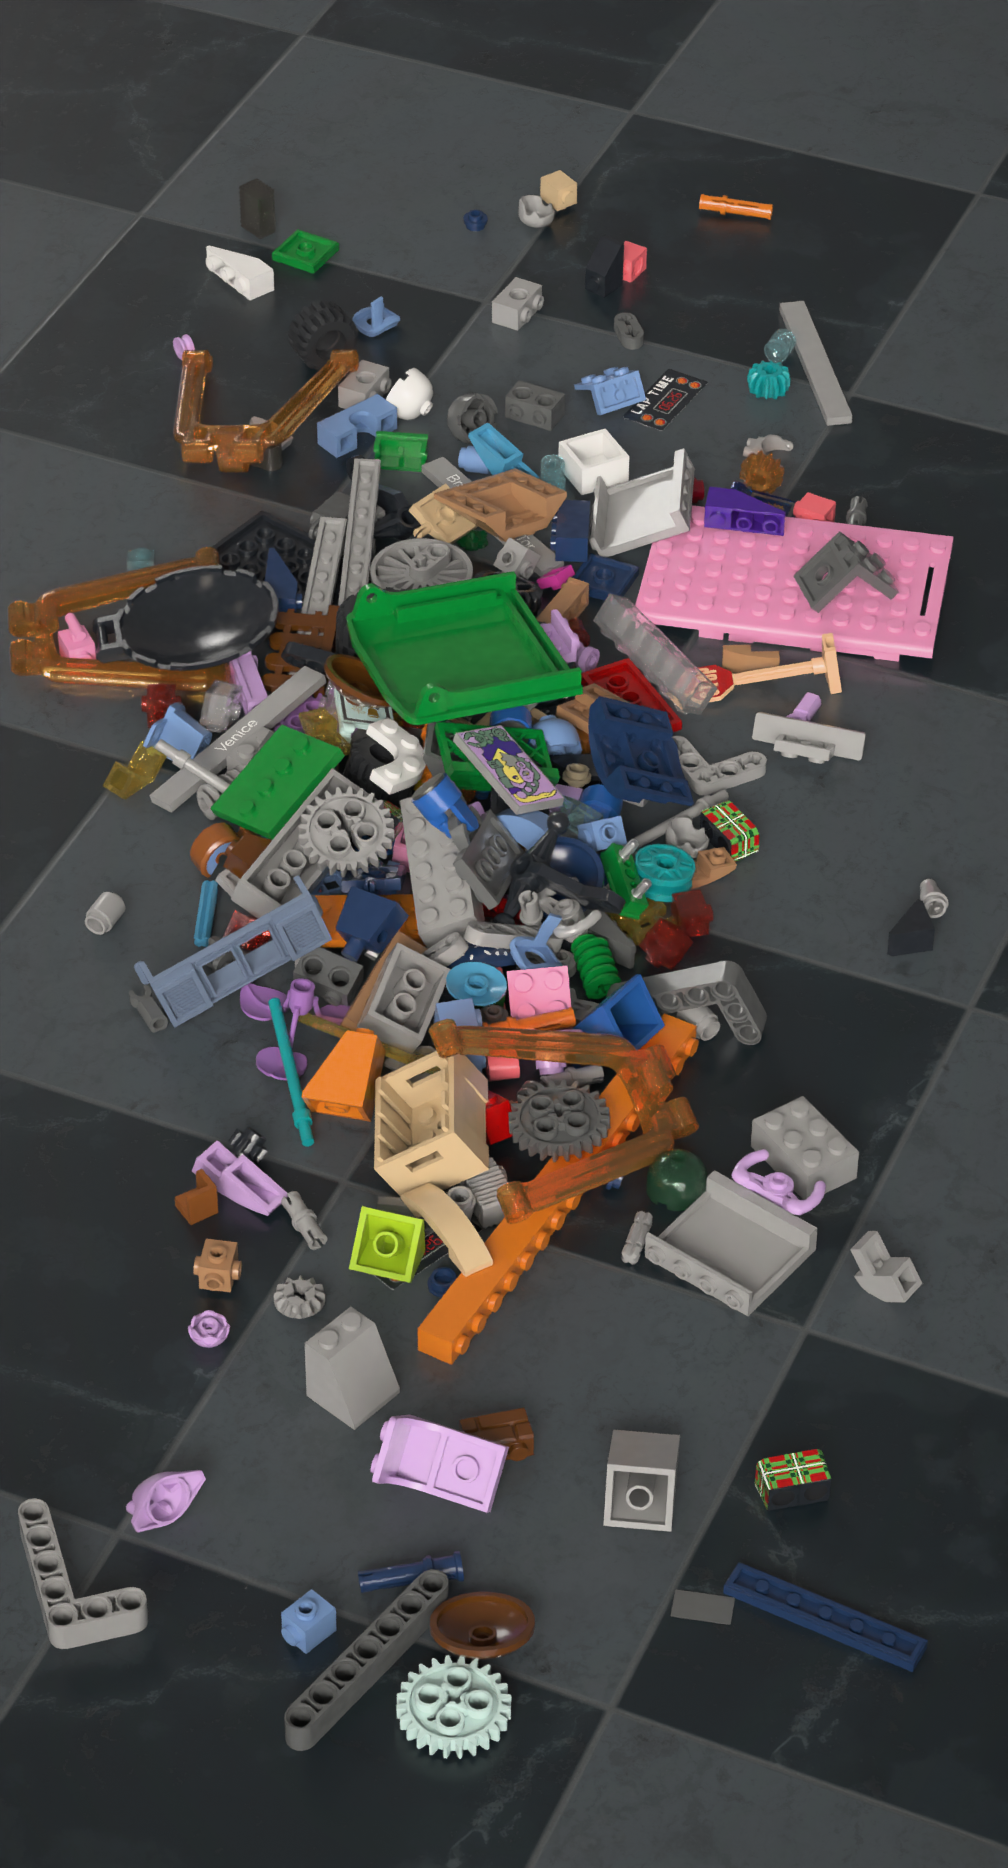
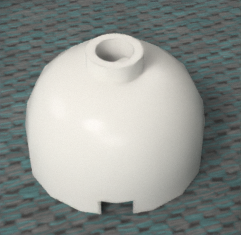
(412, 395)

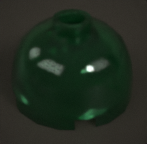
(676, 1179)

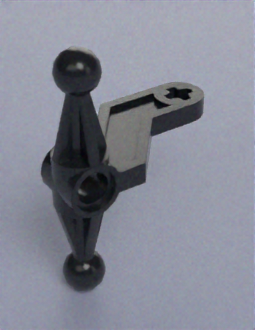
(398, 520)
(534, 873)

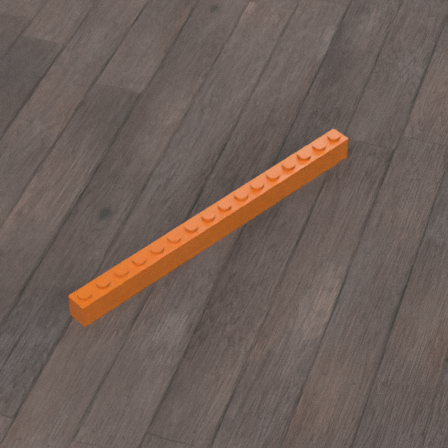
(513, 1246)

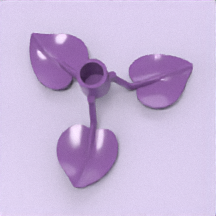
(300, 1000)

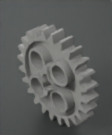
(371, 821)

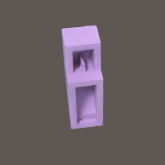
(240, 1179)

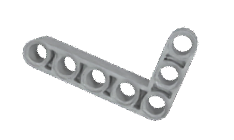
(67, 1619)

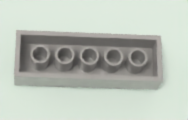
(271, 876)
(440, 896)

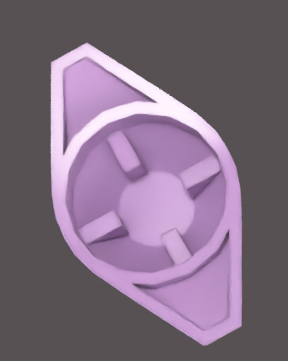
(163, 1498)

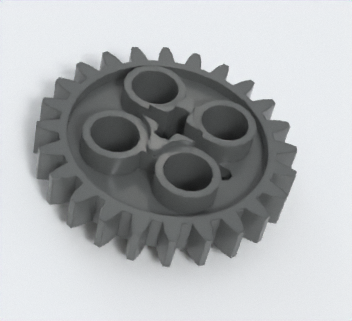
(559, 1120)

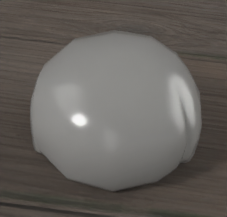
(534, 212)
(684, 836)

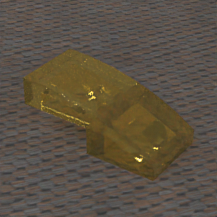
(323, 726)

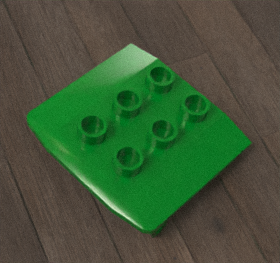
(457, 649)

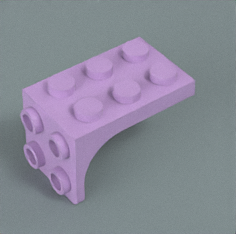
(439, 1461)

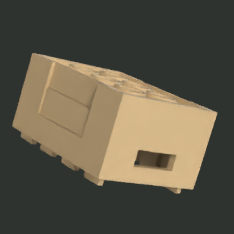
(432, 1126)

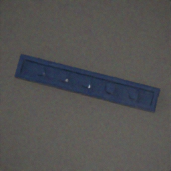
(825, 1616)

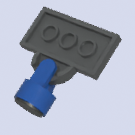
(483, 841)

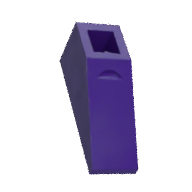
(740, 512)

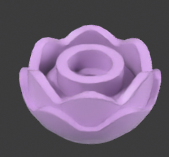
(208, 1329)

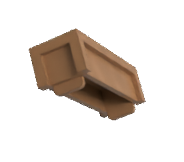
(569, 601)

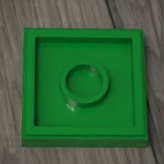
(305, 251)

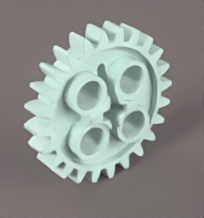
(452, 1716)

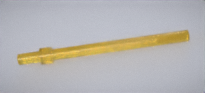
(338, 1031)

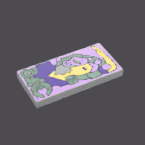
(508, 769)

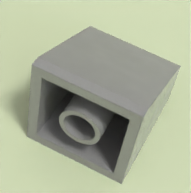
(349, 1369)
(641, 1480)

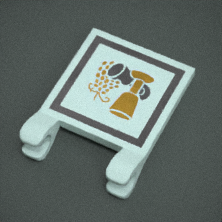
(357, 716)

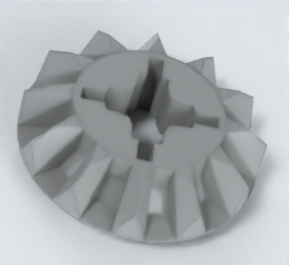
(294, 1306)

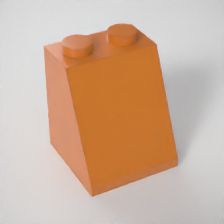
(347, 1077)

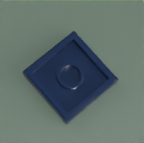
(606, 576)

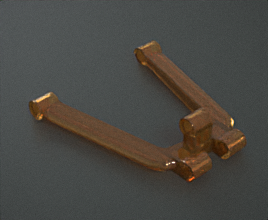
(245, 444)
(42, 620)
(643, 1073)

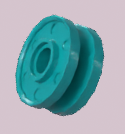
(667, 868)

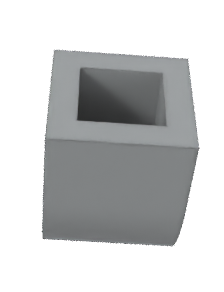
(881, 1275)

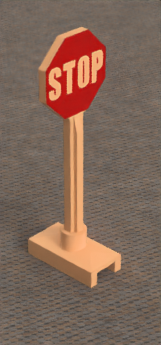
(827, 664)

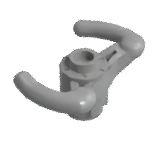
(573, 918)

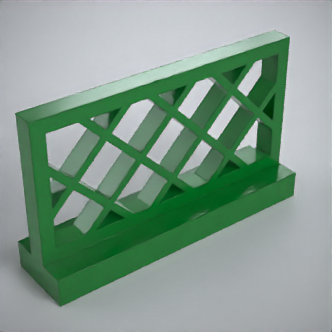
(465, 773)

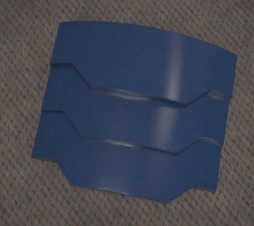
(636, 753)

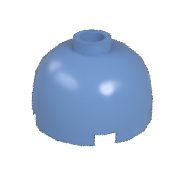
(559, 736)

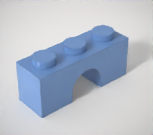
(339, 431)

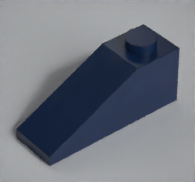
(283, 583)

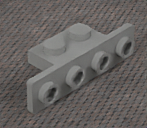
(808, 738)

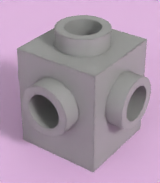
(517, 558)

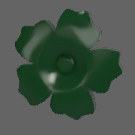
(473, 540)

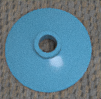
(476, 981)

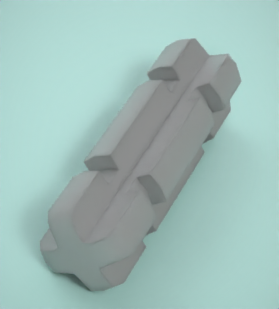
(636, 1237)

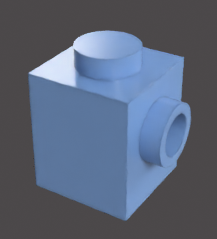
(602, 833)
(308, 1621)

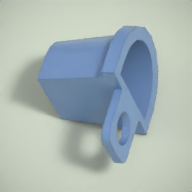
(179, 731)

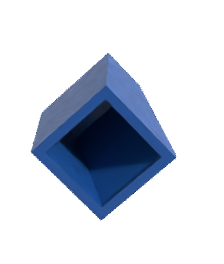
(625, 1013)

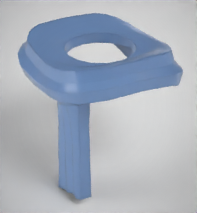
(381, 318)
(536, 945)

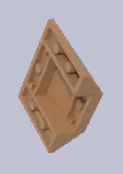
(505, 503)

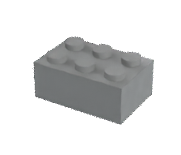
(404, 998)
(805, 1147)

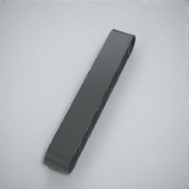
(364, 1661)

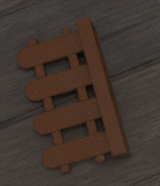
(293, 621)

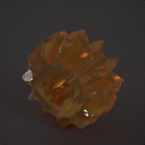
(762, 472)

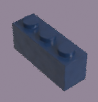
(571, 531)

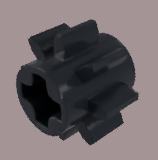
(248, 1143)

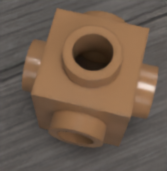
(221, 1271)

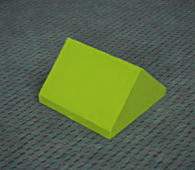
(388, 1244)

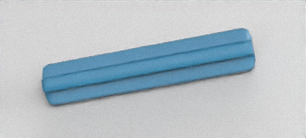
(205, 913)

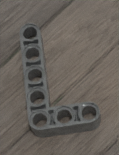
(706, 985)

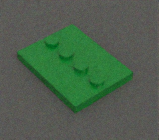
(277, 781)

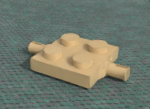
(439, 519)

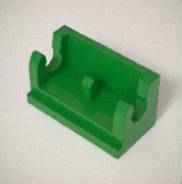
(401, 450)

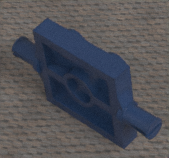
(384, 878)

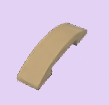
(451, 1226)

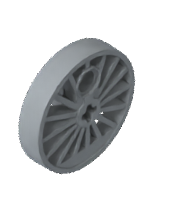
(432, 564)

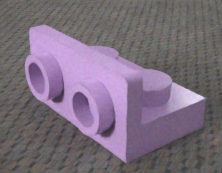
(562, 636)

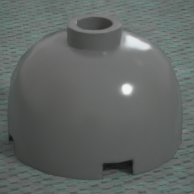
(470, 413)

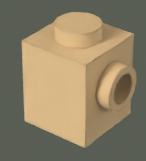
(558, 190)

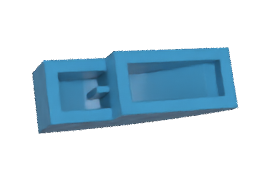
(497, 451)

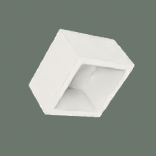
(591, 457)

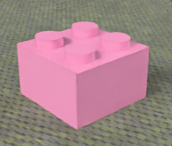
(538, 991)

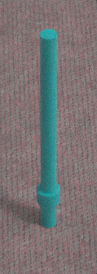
(301, 1115)

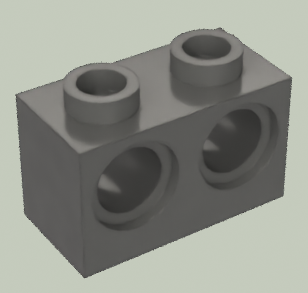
(535, 405)
(333, 969)

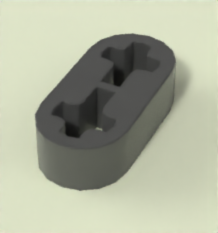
(628, 331)

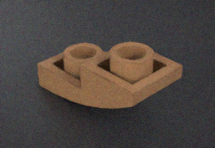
(741, 659)
(711, 866)

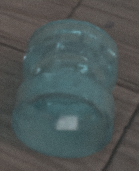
(780, 345)

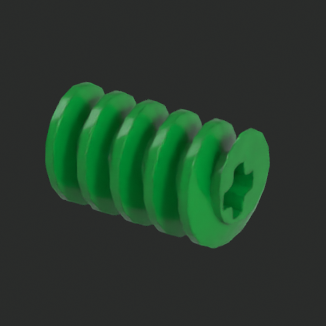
(595, 965)

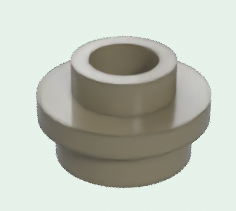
(577, 775)

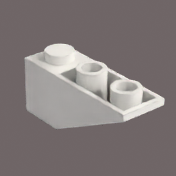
(244, 273)

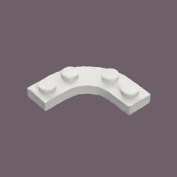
(407, 754)

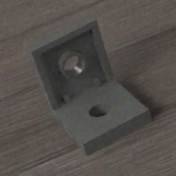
(843, 562)

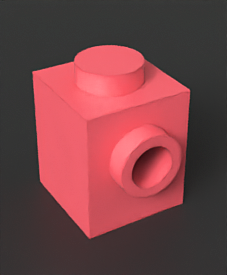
(815, 508)

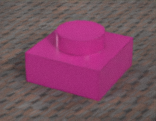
(555, 577)

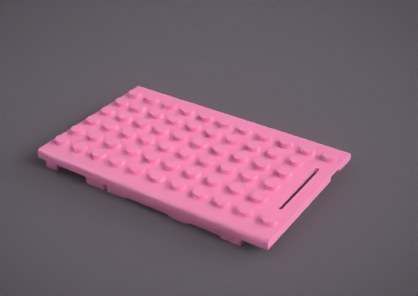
(748, 588)

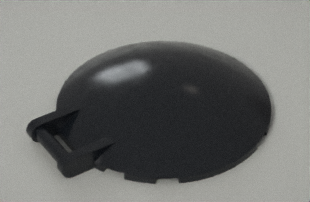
(190, 620)

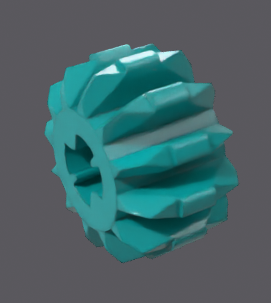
(768, 380)

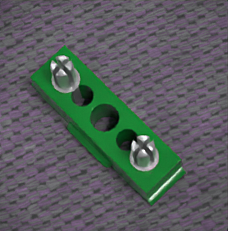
(624, 878)

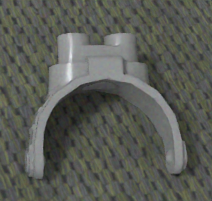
(767, 444)

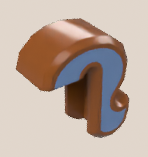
(212, 844)

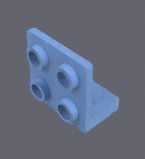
(613, 389)

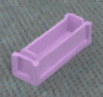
(245, 674)

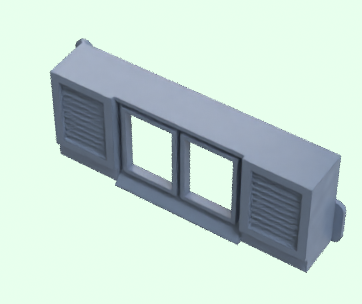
(188, 991)

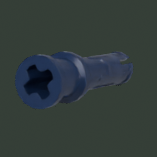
(406, 1573)

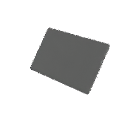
(702, 1607)

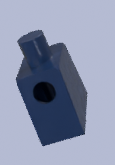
(368, 922)

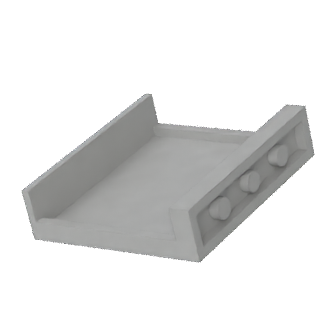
(643, 508)
(733, 1244)

